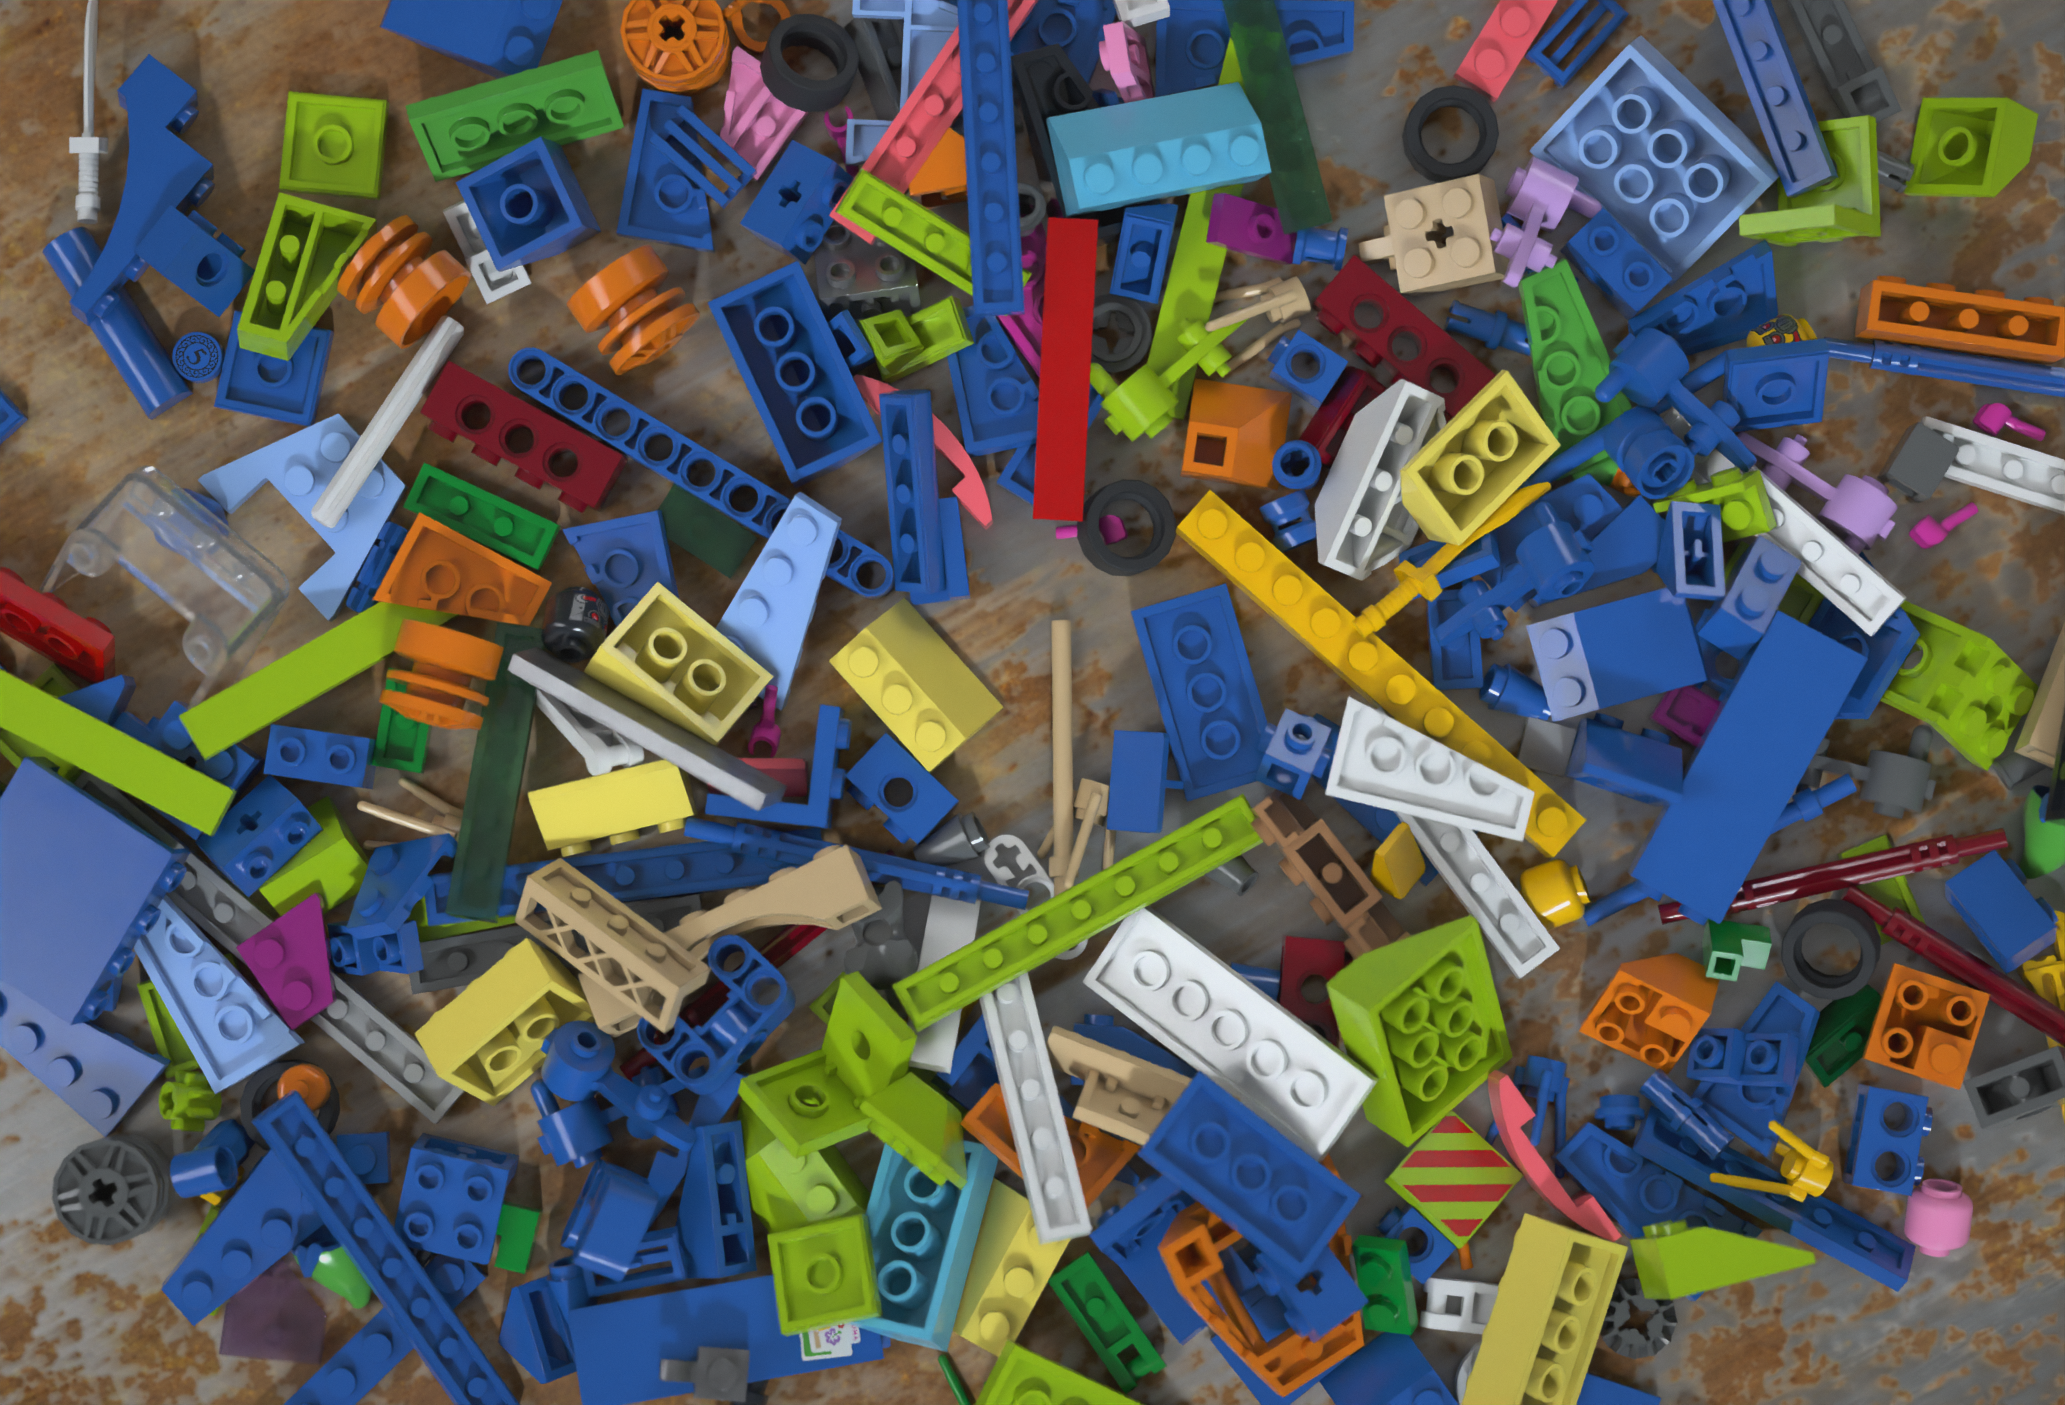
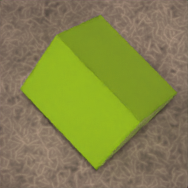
(891, 339)

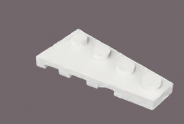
(1412, 774)

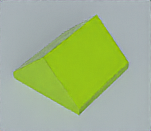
(326, 865)

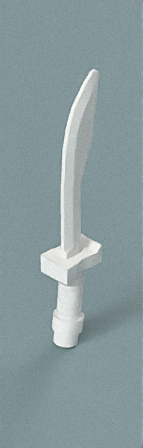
(88, 146)

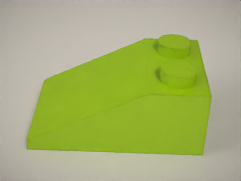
(1690, 1260)

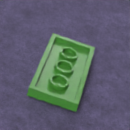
(496, 117)

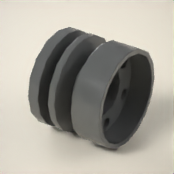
(142, 1183)

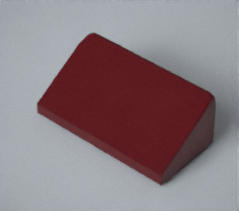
(1333, 418)

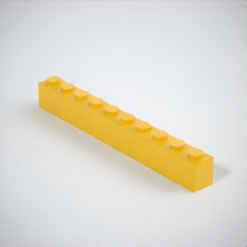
(1363, 661)

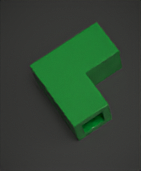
(1734, 945)
(519, 1232)

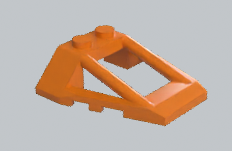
(1287, 1359)

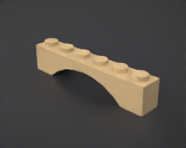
(821, 893)

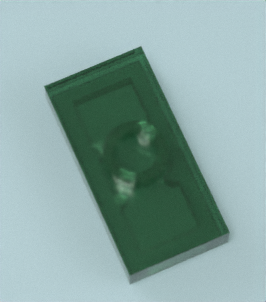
(705, 532)

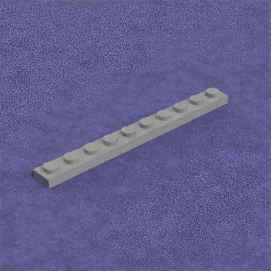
(350, 1020)

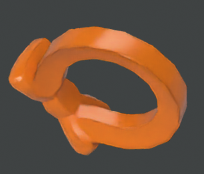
(733, 13)

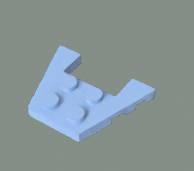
(925, 33)
(301, 471)

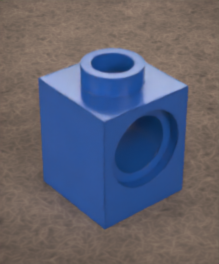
(1328, 362)
(1435, 1246)

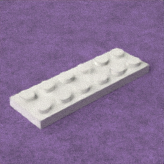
(1230, 1031)

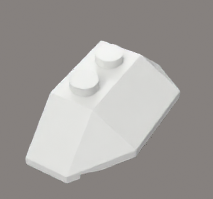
(1361, 504)

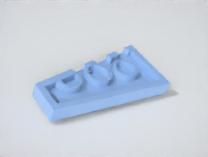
(211, 1002)

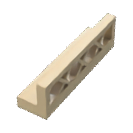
(610, 932)

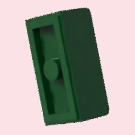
(1841, 1035)

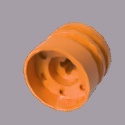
(673, 65)
(394, 273)
(628, 302)
(441, 675)

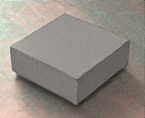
(1546, 746)

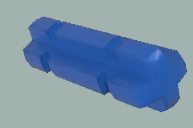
(376, 566)

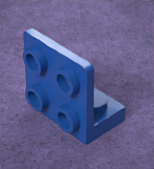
(453, 1197)

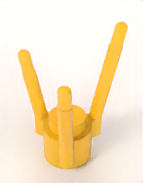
(1802, 1167)

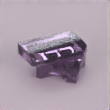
(274, 1320)

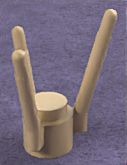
(1281, 302)
(1092, 809)
(440, 825)

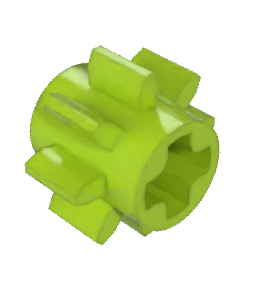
(189, 1101)

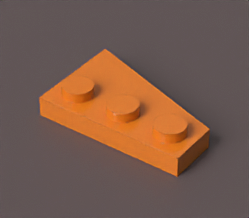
(460, 577)
(1095, 1153)

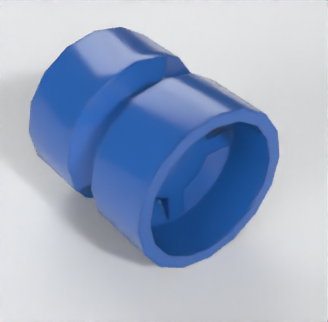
(1649, 452)

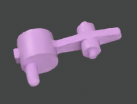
(1539, 199)
(1853, 510)

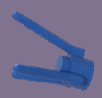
(1544, 1082)

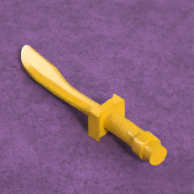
(1423, 579)

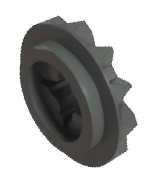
(1130, 318)
(1629, 1340)

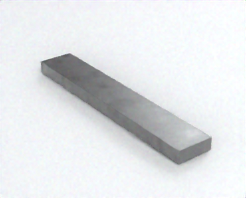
(647, 728)

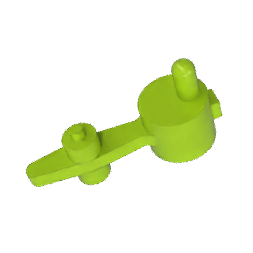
(1144, 398)

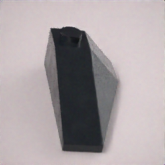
(1050, 88)

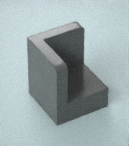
(1918, 462)

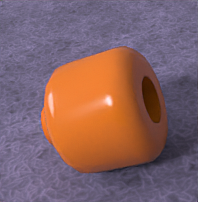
(309, 1082)

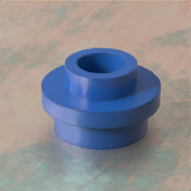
(1619, 1111)

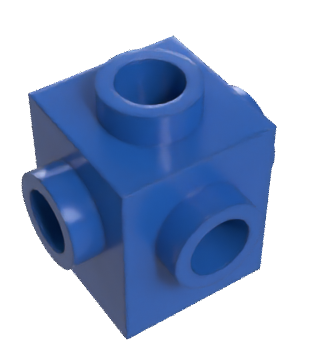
(1293, 753)

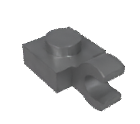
(715, 1374)

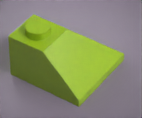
(1969, 146)

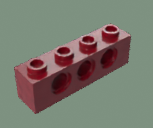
(1360, 286)
(461, 390)
(1303, 958)

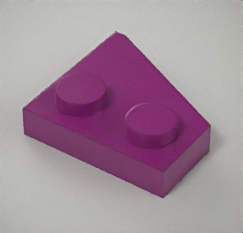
(293, 962)

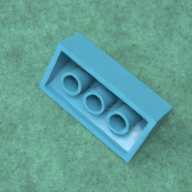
(1157, 148)
(924, 1245)

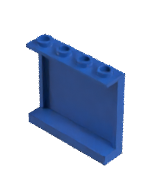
(74, 891)

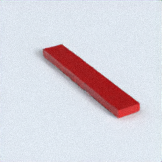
(1065, 369)

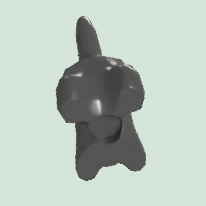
(882, 948)

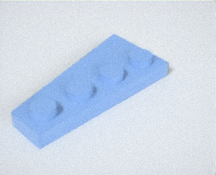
(781, 590)

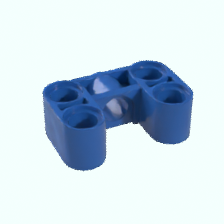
(735, 1029)
(609, 1219)

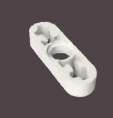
(1023, 859)

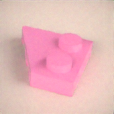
(1127, 59)

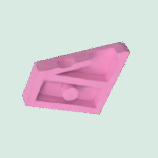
(754, 119)

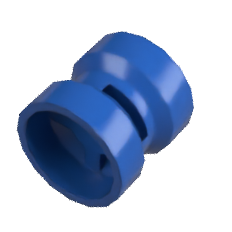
(1285, 511)

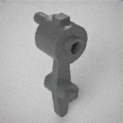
(1889, 781)

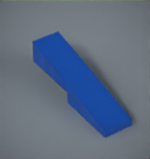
(671, 1167)

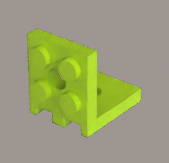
(1830, 211)
(1961, 687)
(860, 1055)

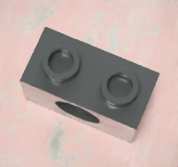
(2018, 1089)

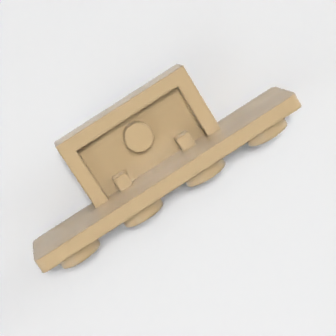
(1119, 1089)

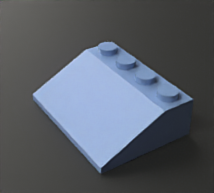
(1658, 157)

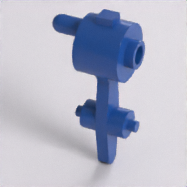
(1651, 370)
(1552, 563)
(581, 1067)
(582, 1127)

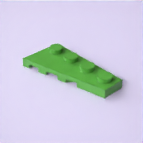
(1566, 359)

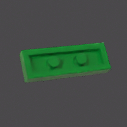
(482, 516)

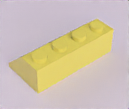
(1545, 1316)

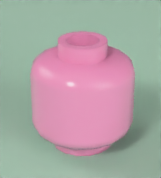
(1938, 1217)

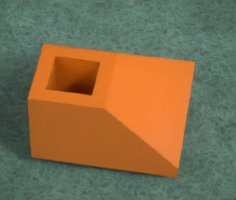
(1234, 433)
(1653, 1009)
(1926, 1026)

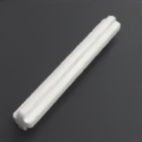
(387, 422)

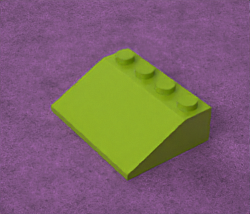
(1422, 1024)

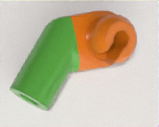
(1608, 474)

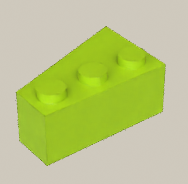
(298, 273)

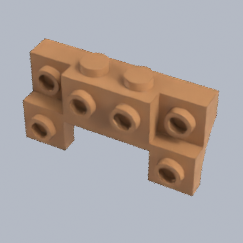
(1329, 872)

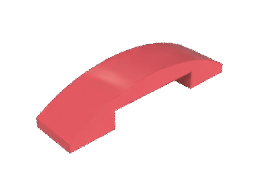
(970, 489)
(1510, 1114)

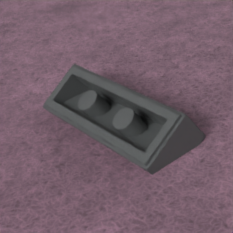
(880, 61)

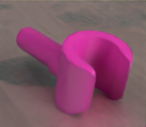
(840, 135)
(1996, 415)
(1110, 528)
(1930, 532)
(766, 728)

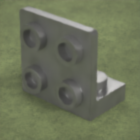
(863, 276)

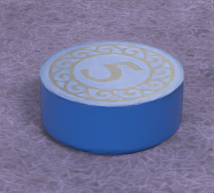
(198, 357)

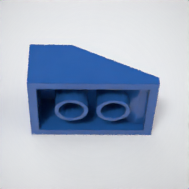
(482, 34)
(1617, 653)
(1625, 762)

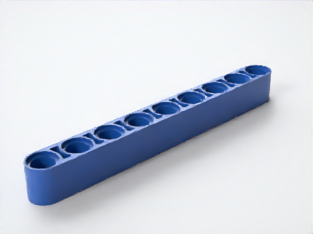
(678, 465)

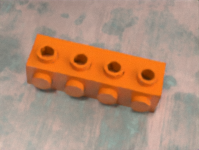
(1961, 321)

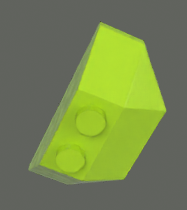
(797, 1191)

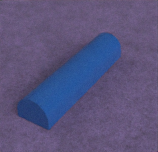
(124, 331)
(912, 491)

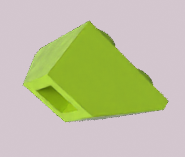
(920, 1128)

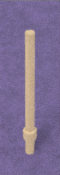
(1062, 753)

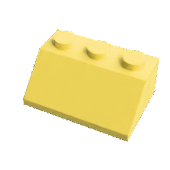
(1476, 462)
(679, 667)
(916, 684)
(613, 806)
(496, 1026)
(1004, 1271)

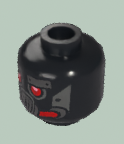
(574, 624)

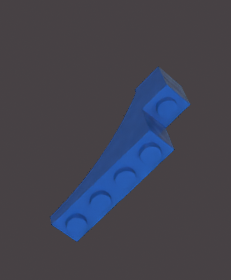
(159, 174)

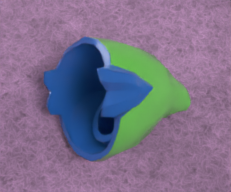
(2043, 840)
(328, 1264)

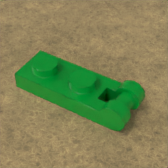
(1105, 1320)

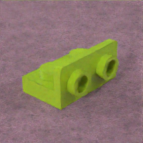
(1741, 501)

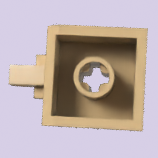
(1415, 231)

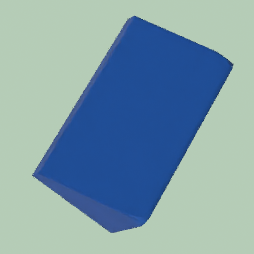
(1143, 251)

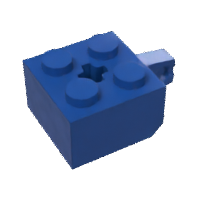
(232, 767)

